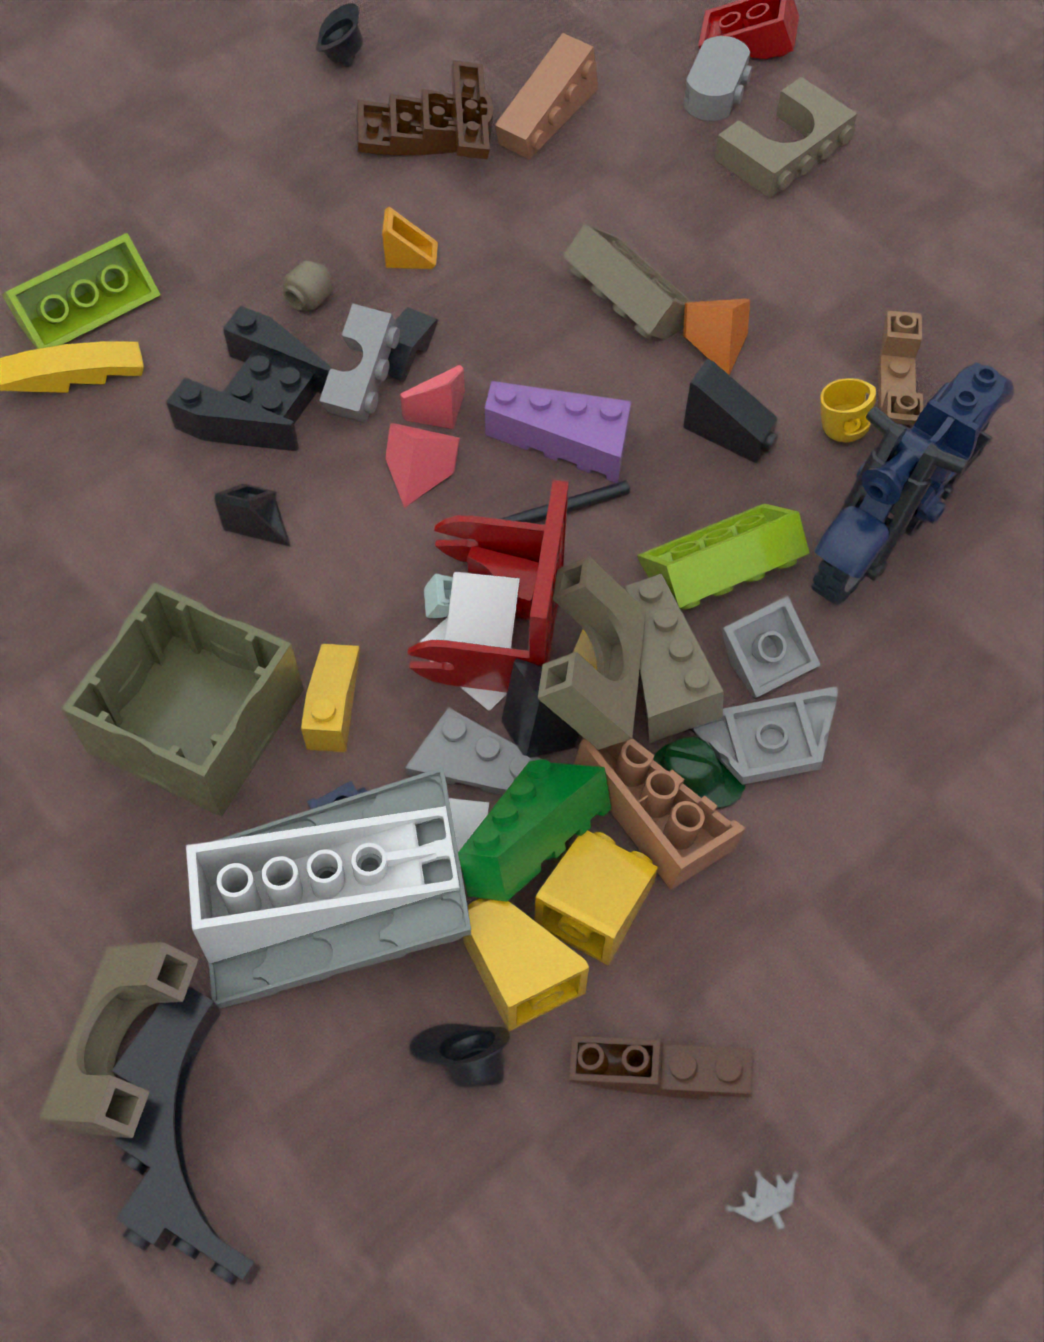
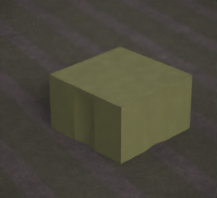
(186, 698)

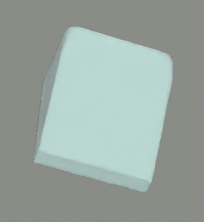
(437, 596)

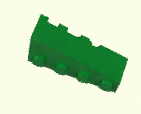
(531, 826)

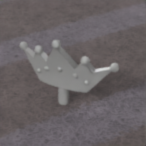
(767, 1200)

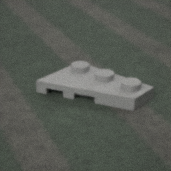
(469, 755)

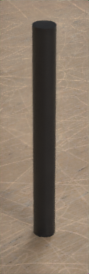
(575, 502)

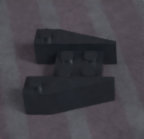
(262, 397)

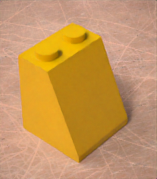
(594, 895)
(522, 962)

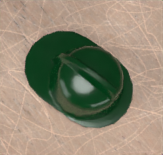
(701, 770)

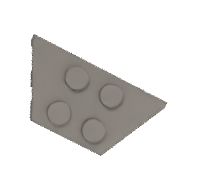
(772, 735)

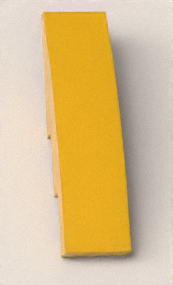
(79, 363)

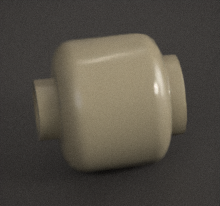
(307, 286)

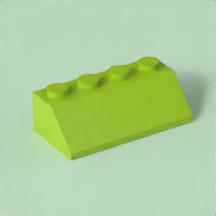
(82, 293)
(728, 553)

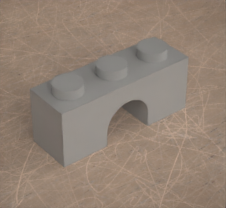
(355, 391)

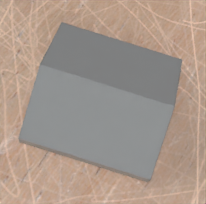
(769, 647)

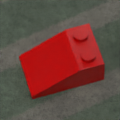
(762, 25)

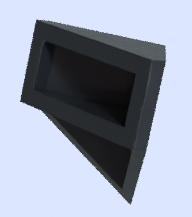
(251, 513)

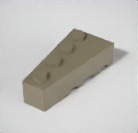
(673, 672)

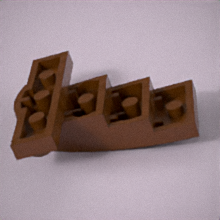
(431, 123)

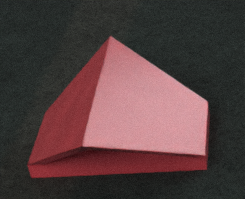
(435, 400)
(419, 460)

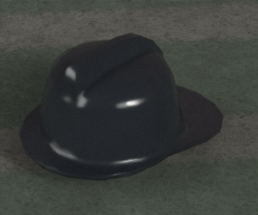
(340, 35)
(464, 1051)

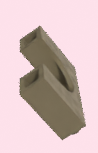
(774, 164)
(602, 700)
(84, 1091)

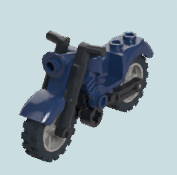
(908, 478)

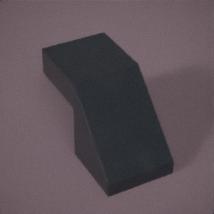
(415, 334)

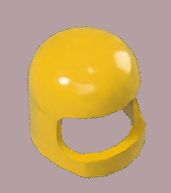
(846, 408)

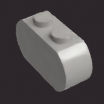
(717, 78)

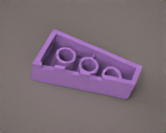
(560, 425)

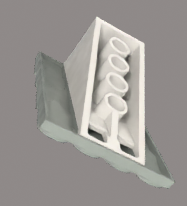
(328, 890)

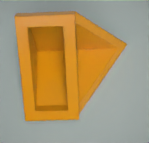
(406, 244)

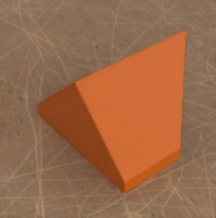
(718, 329)

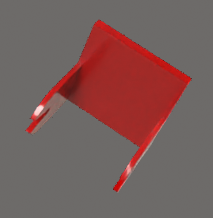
(492, 666)

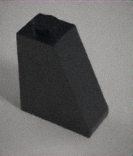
(728, 414)

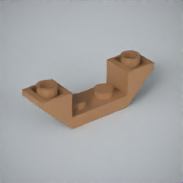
(898, 369)

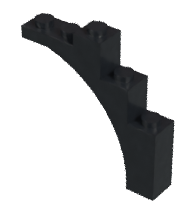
(165, 1200)

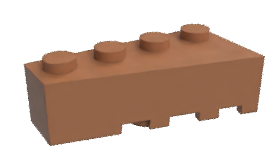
(549, 97)
(662, 813)

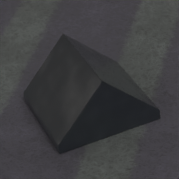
(530, 721)

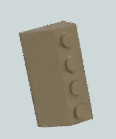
(627, 281)

